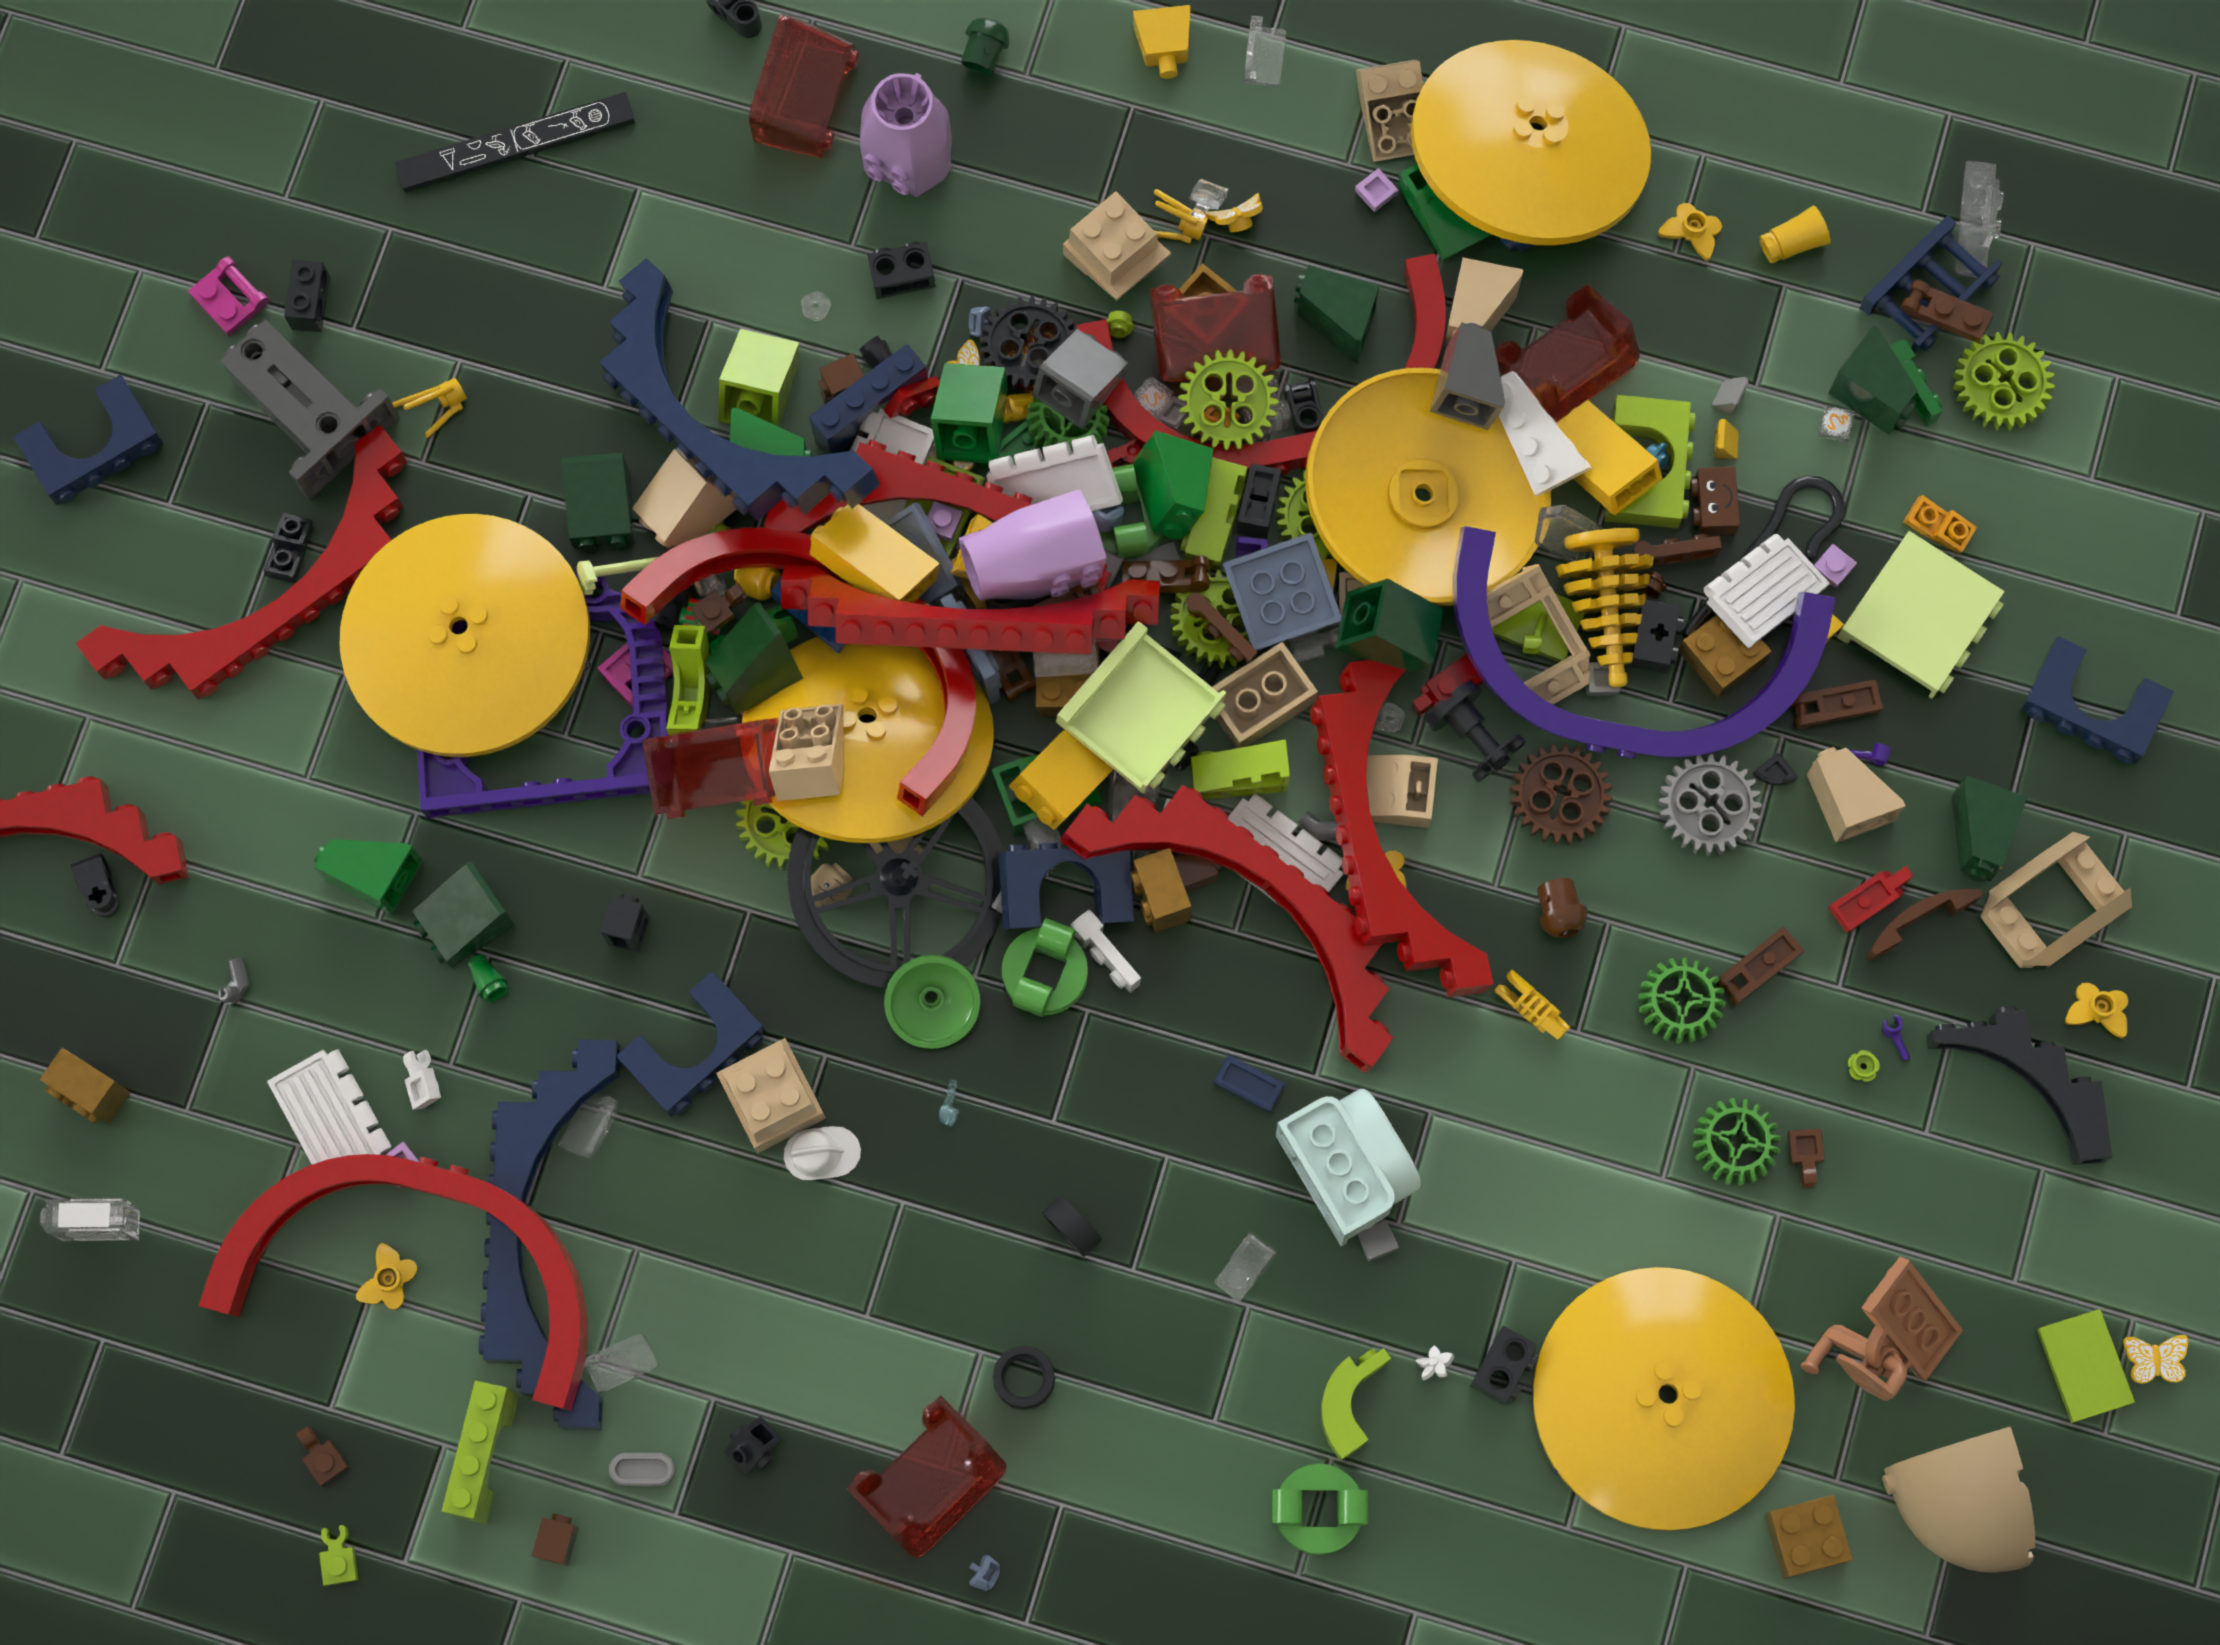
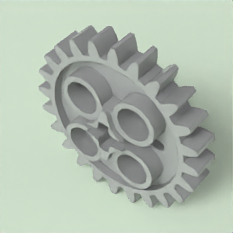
(1730, 787)

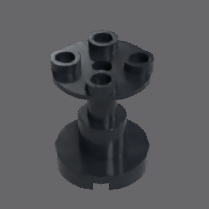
(1468, 722)

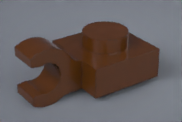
(715, 610)
(1806, 1150)
(324, 1460)

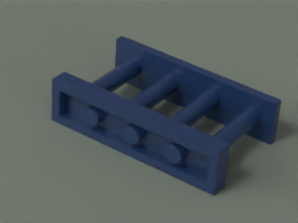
(1922, 258)

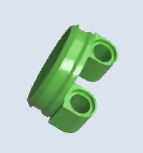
(1133, 539)
(1058, 943)
(1351, 1509)

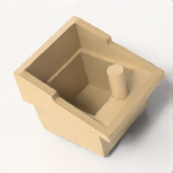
(1114, 246)
(771, 1095)

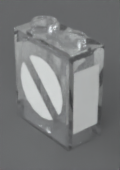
(91, 1219)

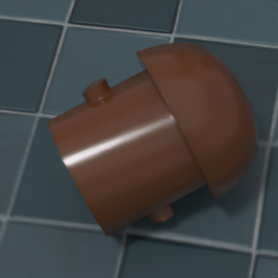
(1561, 908)

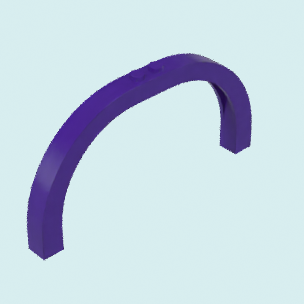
(1791, 676)

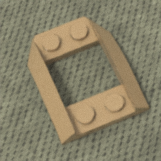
(1519, 594)
(2087, 874)

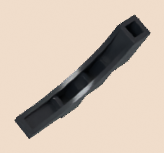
(2007, 1041)

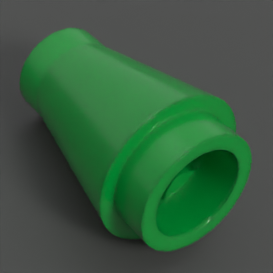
(488, 980)

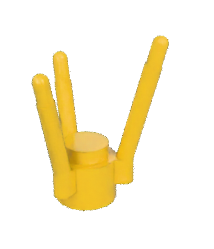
(1190, 225)
(447, 393)

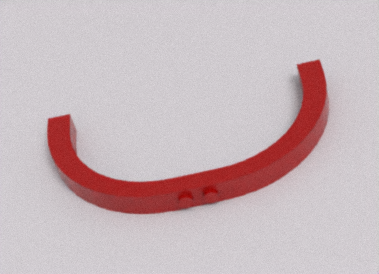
(1290, 452)
(779, 547)
(264, 1218)

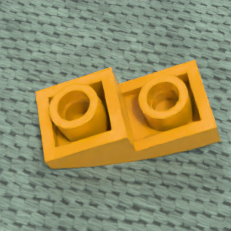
(1939, 525)

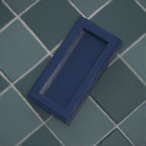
(1249, 1083)

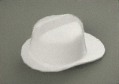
(822, 1153)

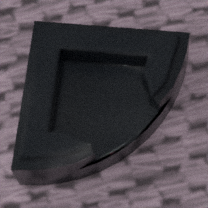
(1775, 772)

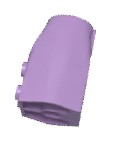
(905, 135)
(1036, 551)

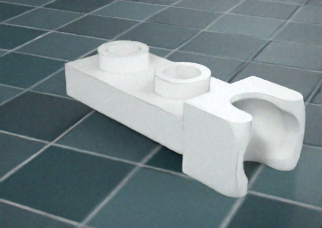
(1090, 932)

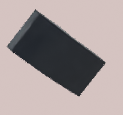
(289, 547)

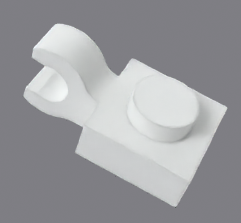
(421, 1084)

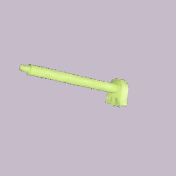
(588, 574)

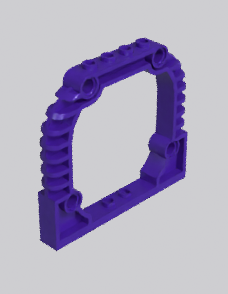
(452, 789)

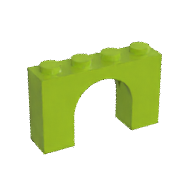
(1664, 423)
(468, 1488)

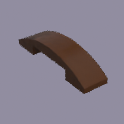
(1953, 901)

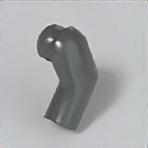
(1319, 829)
(238, 984)

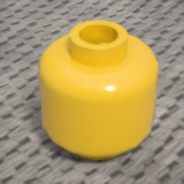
(757, 581)

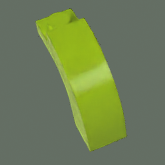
(691, 688)
(1336, 1413)

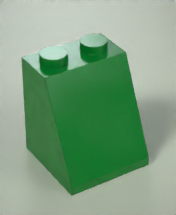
(969, 413)
(763, 436)
(1173, 482)
(369, 869)

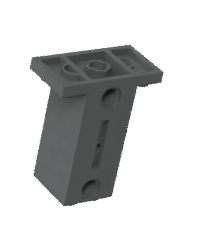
(304, 405)

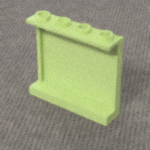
(1923, 613)
(1140, 709)

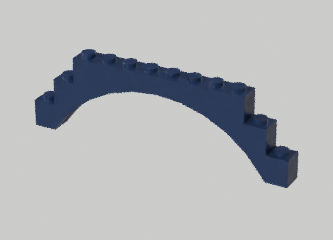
(747, 475)
(521, 1142)

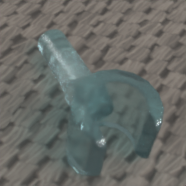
(948, 1114)

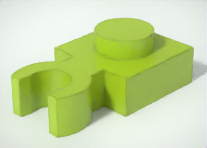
(338, 1563)

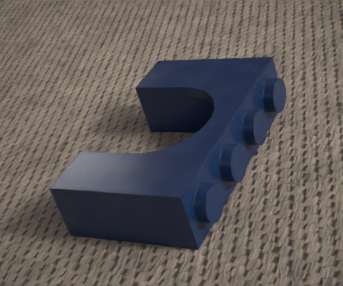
(838, 420)
(130, 439)
(2053, 702)
(1024, 869)
(676, 1086)

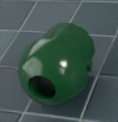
(984, 45)

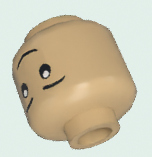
(827, 878)

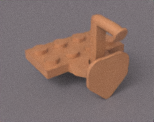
(1908, 1332)

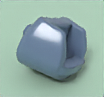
(977, 319)
(1109, 518)
(986, 1573)

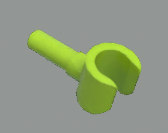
(1532, 643)

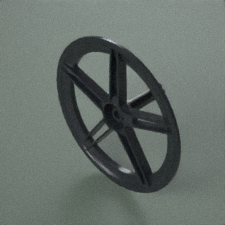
(898, 879)

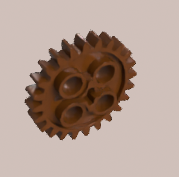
(1535, 784)

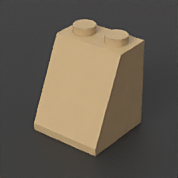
(1482, 294)
(681, 503)
(1851, 794)

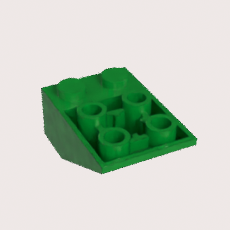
(1443, 226)
(1018, 812)

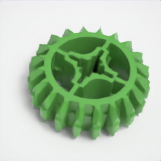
(1041, 413)
(1668, 999)
(1722, 1139)

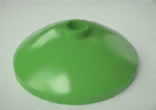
(938, 1020)

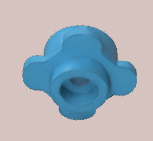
(1660, 454)

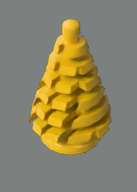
(1607, 585)

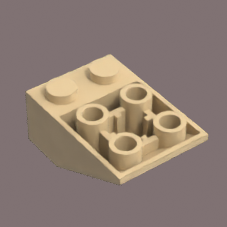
(1387, 105)
(808, 753)
(1401, 789)

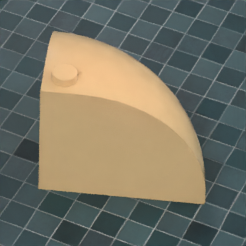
(1968, 1502)

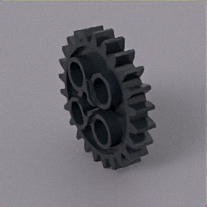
(1002, 337)

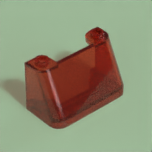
(800, 87)
(1212, 322)
(1576, 355)
(711, 767)
(931, 1480)

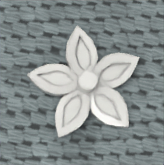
(1435, 1363)

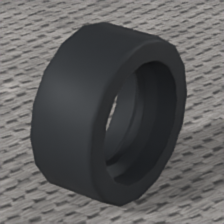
(1072, 1226)
(999, 1377)

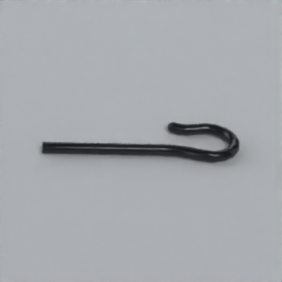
(1775, 522)

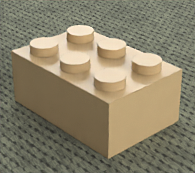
(1264, 696)

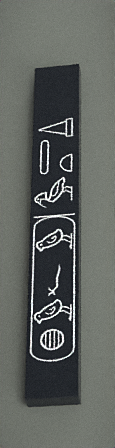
(514, 142)

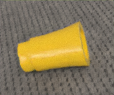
(1796, 236)

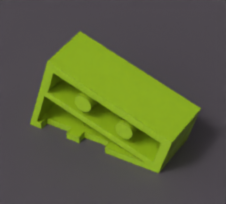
(1214, 528)
(1242, 771)

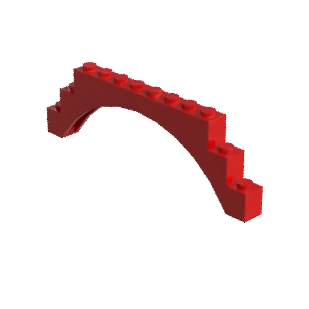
(910, 480)
(1045, 628)
(221, 653)
(86, 814)
(1202, 831)
(1381, 901)

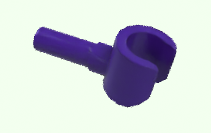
(1878, 756)
(1896, 1036)

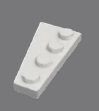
(1538, 442)

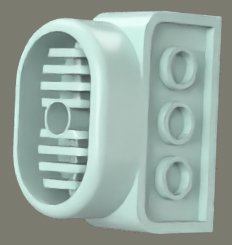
(1349, 1161)

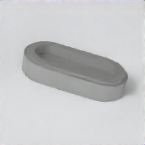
(642, 1469)

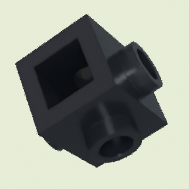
(753, 1445)

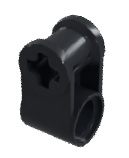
(734, 11)
(1303, 403)
(94, 881)

